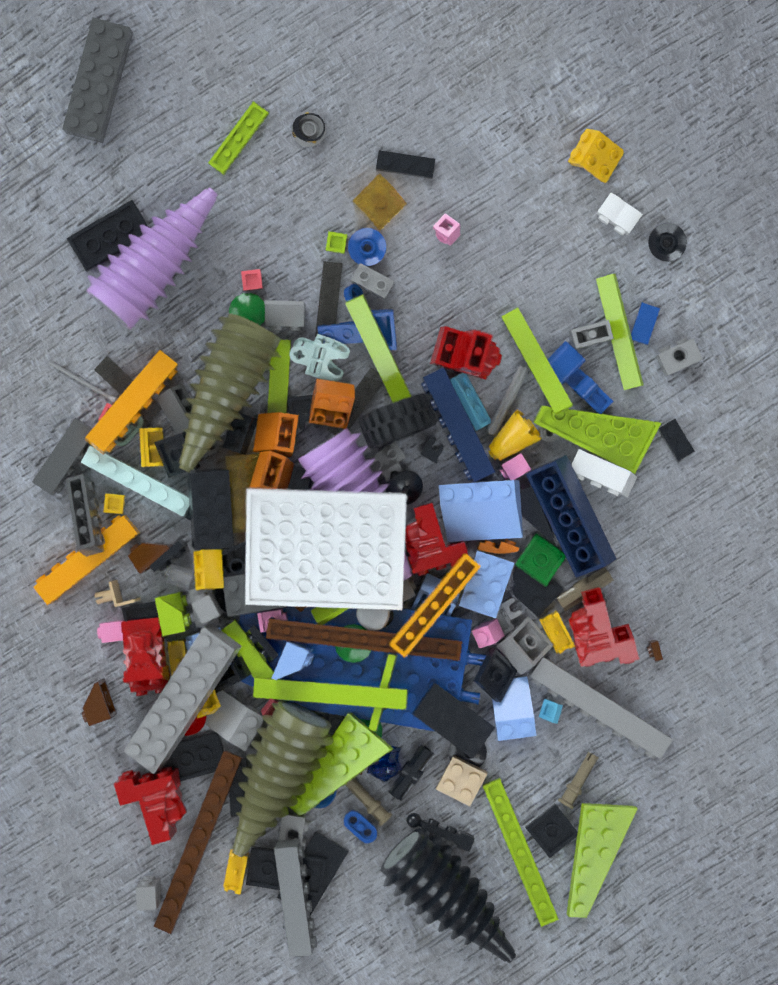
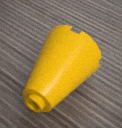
(514, 437)

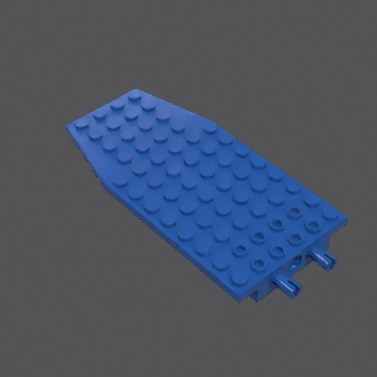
(409, 673)

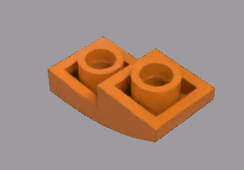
(503, 548)

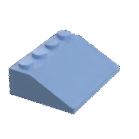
(481, 510)

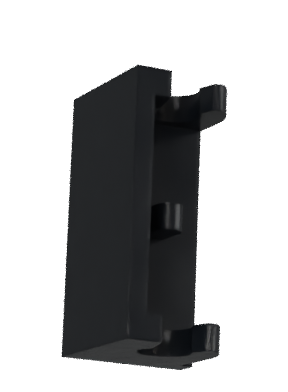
(241, 436)
(431, 453)
(235, 673)

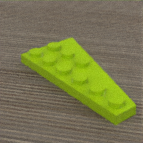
(608, 436)
(347, 757)
(597, 843)

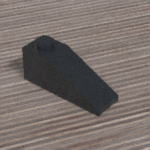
(533, 512)

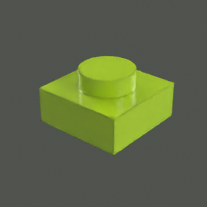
(336, 242)

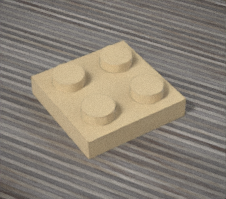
(461, 780)

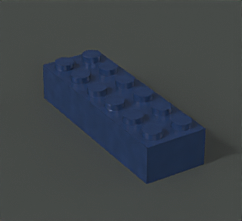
(458, 425)
(571, 516)

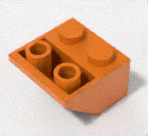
(332, 403)
(276, 433)
(272, 471)

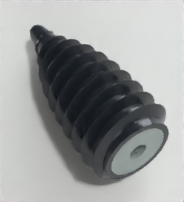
(445, 891)

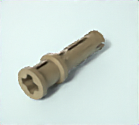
(574, 788)
(373, 806)

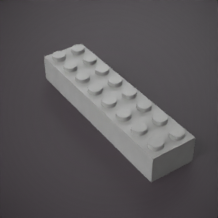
(182, 698)

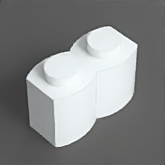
(618, 214)

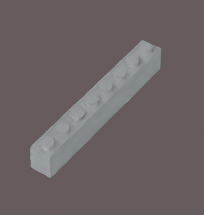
(601, 707)

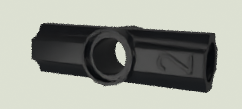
(411, 772)

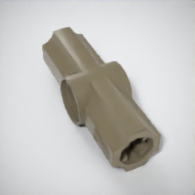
(573, 596)

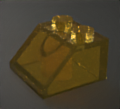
(379, 202)

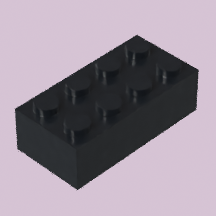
(210, 509)

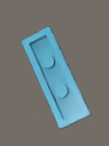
(470, 401)

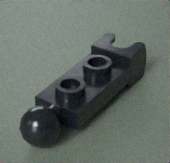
(463, 840)

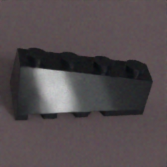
(234, 560)

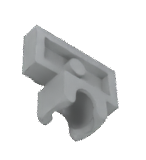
(388, 461)
(505, 615)

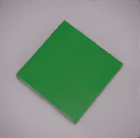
(540, 560)

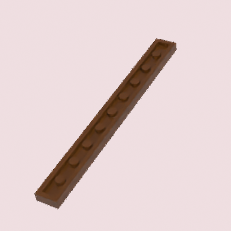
(358, 639)
(198, 841)

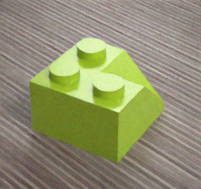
(173, 613)

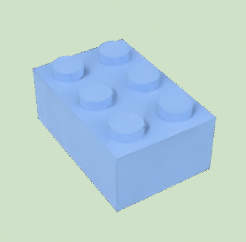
(488, 584)

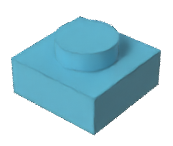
(550, 711)

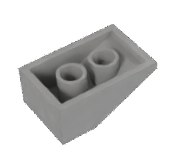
(235, 720)

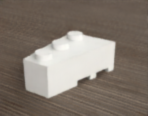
(603, 474)

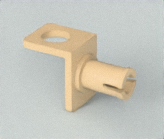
(113, 595)

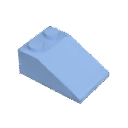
(515, 713)

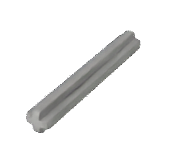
(507, 400)

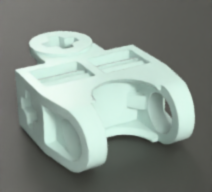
(310, 356)

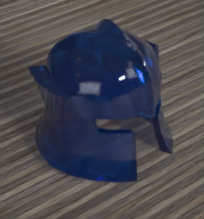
(387, 766)

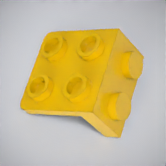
(596, 154)

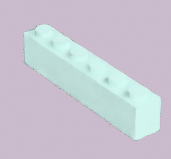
(137, 481)

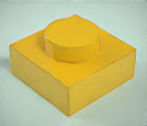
(114, 503)

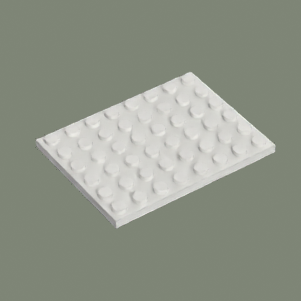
(325, 548)

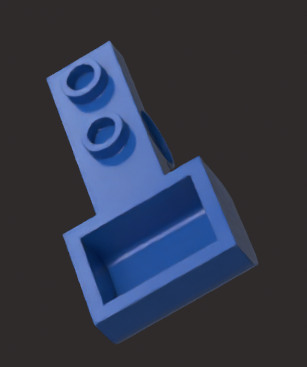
(348, 333)
(566, 365)

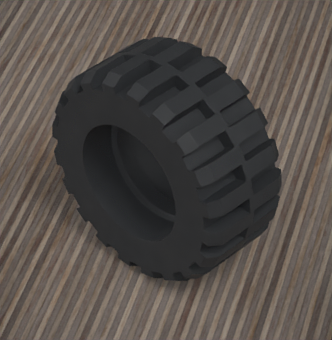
(397, 420)

